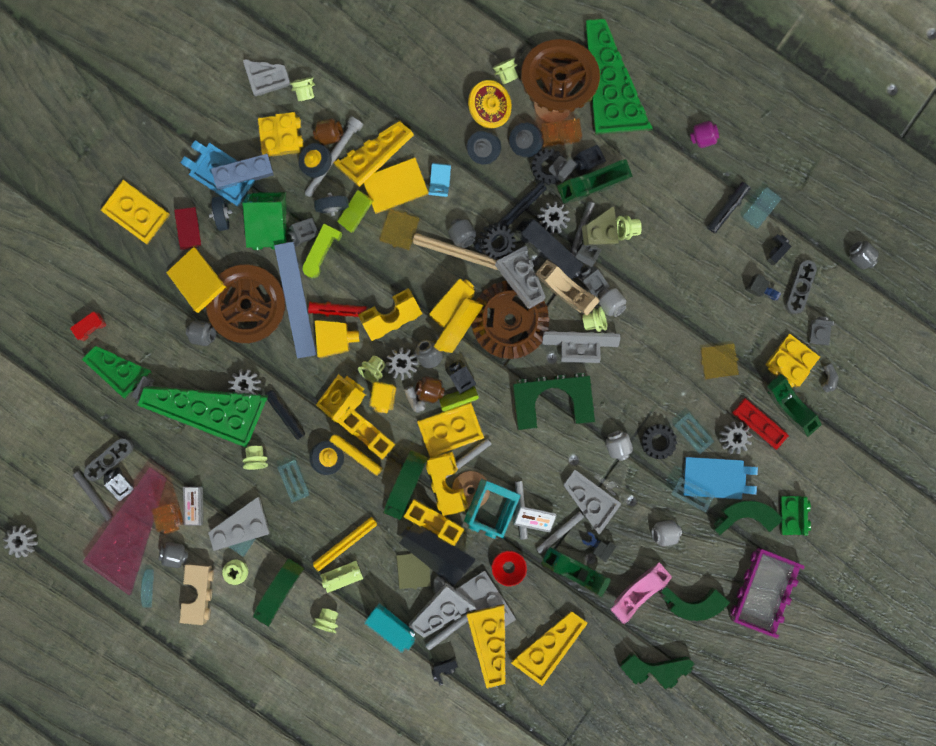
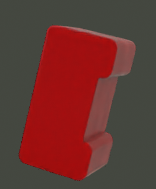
(87, 326)

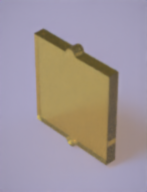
(399, 229)
(719, 361)

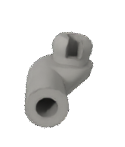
(416, 405)

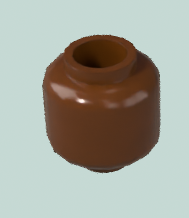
(328, 131)
(429, 389)

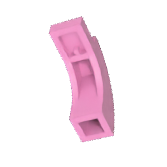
(640, 591)

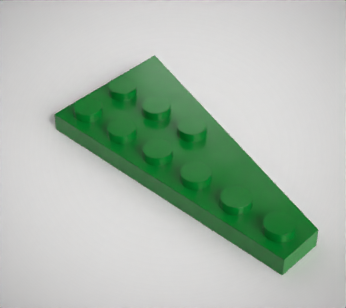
(616, 100)
(218, 413)

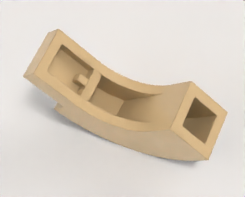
(565, 288)

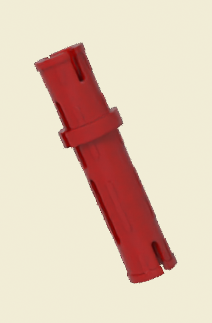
(335, 309)

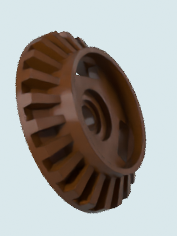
(541, 64)
(268, 315)
(496, 338)

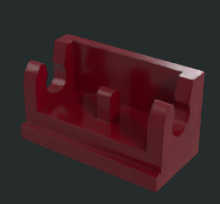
(187, 228)

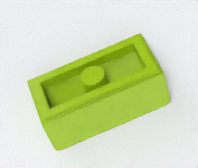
(355, 212)
(456, 399)

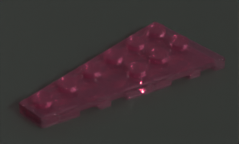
(124, 541)

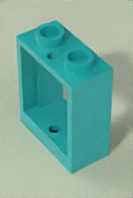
(506, 514)
(391, 628)

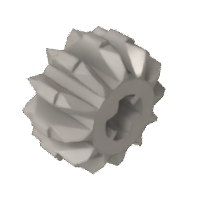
(551, 211)
(399, 369)
(250, 380)
(742, 439)
(25, 536)

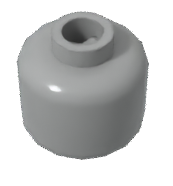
(612, 302)
(619, 445)
(666, 533)

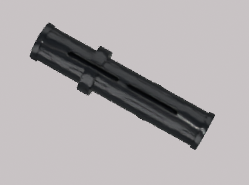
(733, 201)

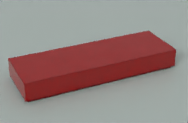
(760, 424)

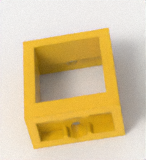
(451, 302)

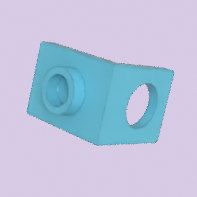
(440, 179)

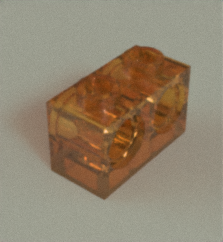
(561, 132)
(168, 518)

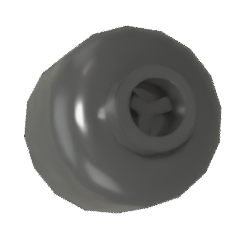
(462, 233)
(863, 255)
(201, 333)
(428, 354)
(172, 555)

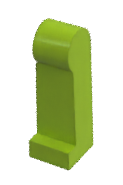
(319, 250)

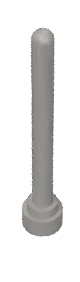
(353, 126)

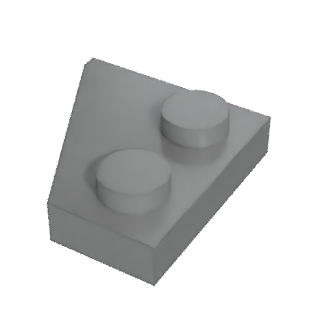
(266, 77)

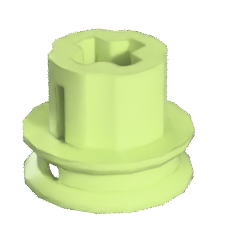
(506, 70)
(303, 88)
(627, 227)
(595, 320)
(372, 369)
(254, 458)
(236, 565)
(326, 620)

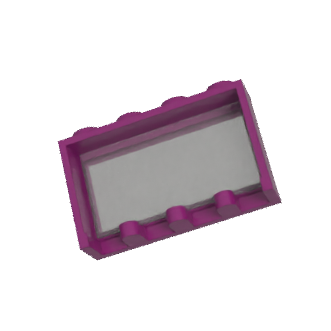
(765, 592)

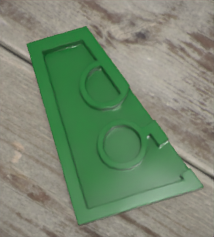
(115, 371)

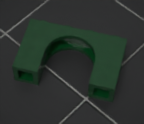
(577, 388)

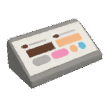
(193, 505)
(534, 519)

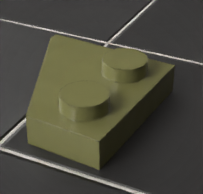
(601, 229)

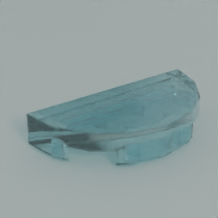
(147, 588)

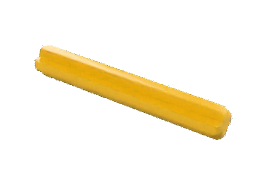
(344, 544)

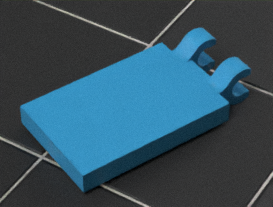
(210, 158)
(718, 477)

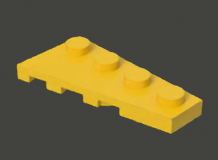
(368, 159)
(489, 639)
(547, 651)

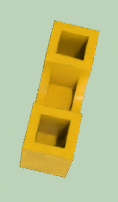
(379, 324)
(383, 397)
(367, 433)
(449, 500)
(434, 521)

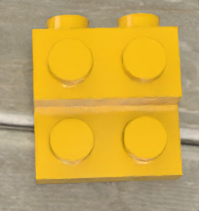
(280, 134)
(792, 361)
(340, 396)

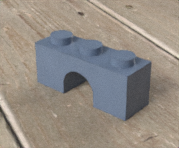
(244, 170)

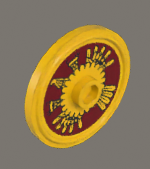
(489, 104)

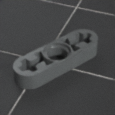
(800, 272)
(101, 472)

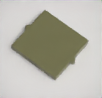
(412, 572)

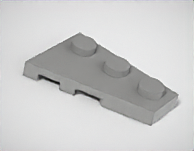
(520, 275)
(592, 500)
(240, 527)
(484, 594)
(441, 609)

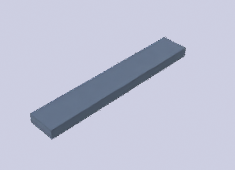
(295, 300)

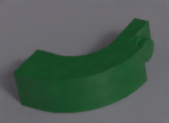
(792, 406)
(405, 484)
(760, 512)
(576, 571)
(278, 592)
(700, 610)

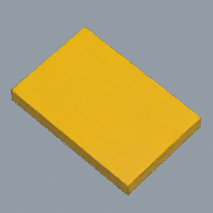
(395, 185)
(135, 212)
(196, 279)
(458, 325)
(450, 429)
(356, 454)

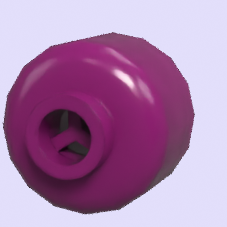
(705, 134)

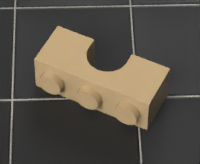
(199, 576)

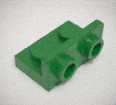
(795, 515)

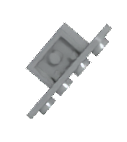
(581, 346)

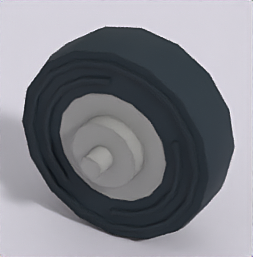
(331, 204)
(220, 213)

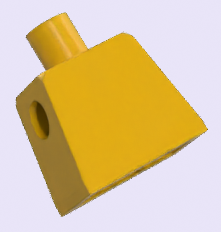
(333, 338)

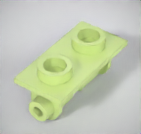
(341, 576)

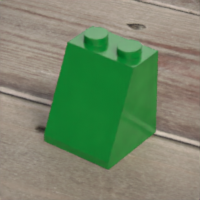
(265, 219)

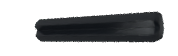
(285, 415)

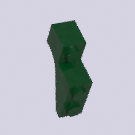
(595, 182)
(665, 672)

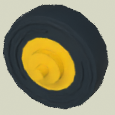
(315, 160)
(326, 458)

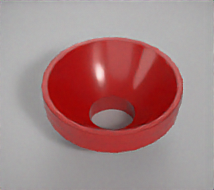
(514, 577)

